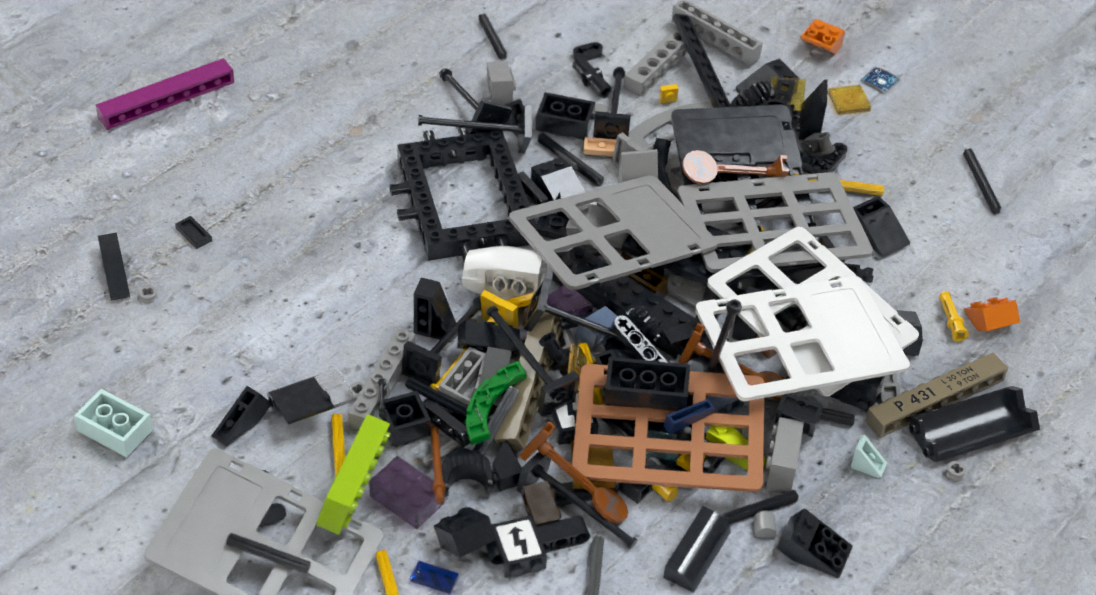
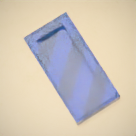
(434, 577)

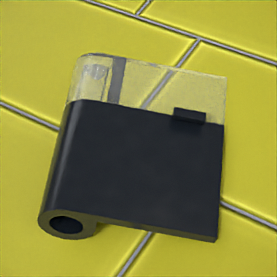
(311, 396)

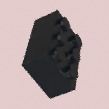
(565, 115)

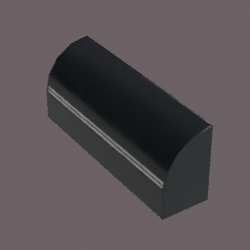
(697, 549)

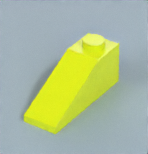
(729, 435)

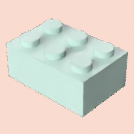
(113, 422)

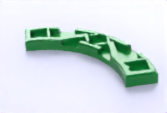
(484, 398)

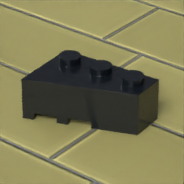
(861, 393)

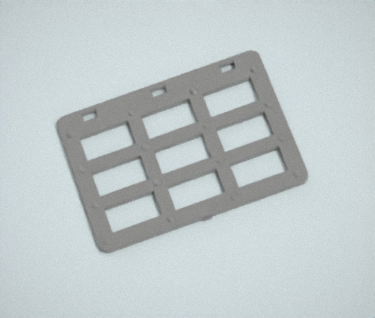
(776, 186)

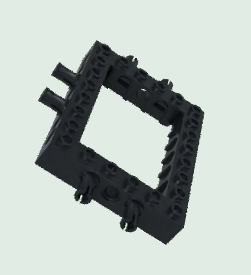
(467, 147)

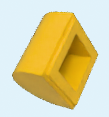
(667, 493)

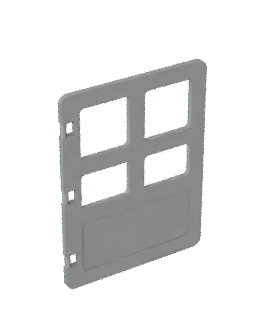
(642, 210)
(235, 501)

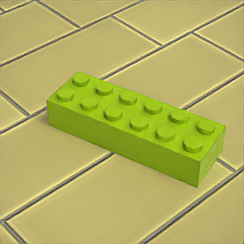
(353, 475)

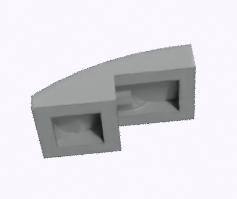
(890, 388)

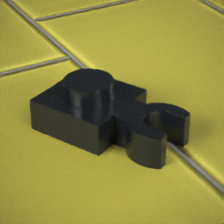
(865, 274)

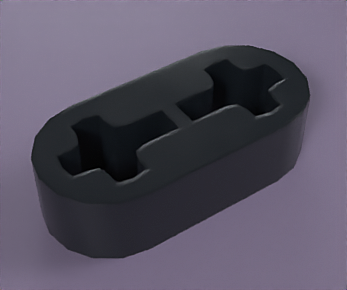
(588, 51)

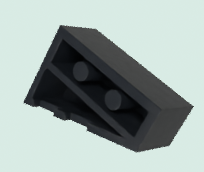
(431, 310)

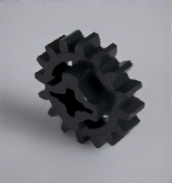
(644, 323)

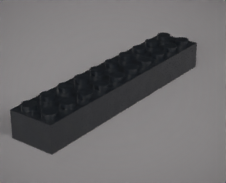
(626, 293)

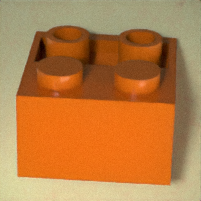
(824, 36)
(993, 313)

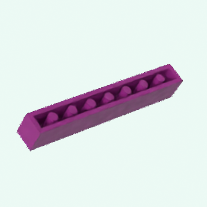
(164, 93)

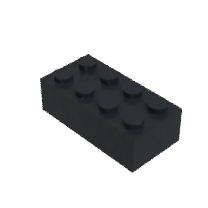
(647, 384)

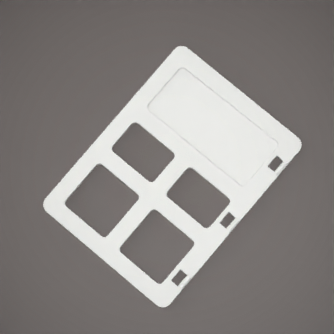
(839, 319)
(809, 354)

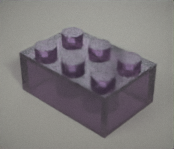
(404, 492)

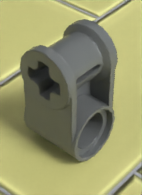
(818, 144)

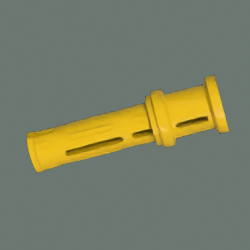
(955, 322)

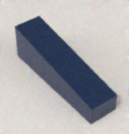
(687, 416)

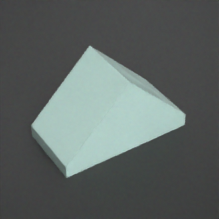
(868, 459)

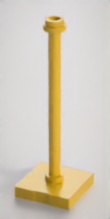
(506, 309)

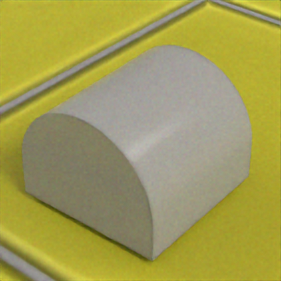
(765, 524)

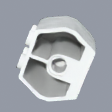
(503, 271)

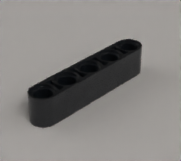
(553, 535)

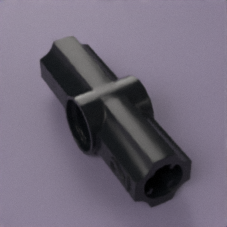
(592, 77)

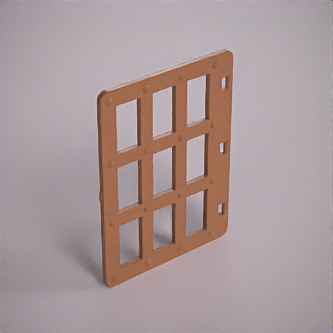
(700, 385)

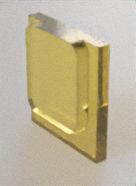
(576, 360)

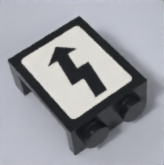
(566, 422)
(520, 546)

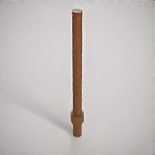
(438, 485)

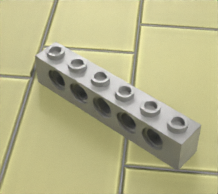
(720, 33)
(655, 63)
(387, 367)

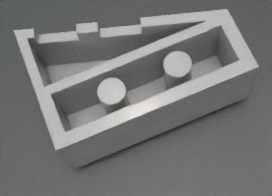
(500, 82)

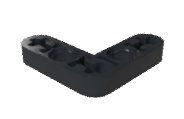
(822, 165)

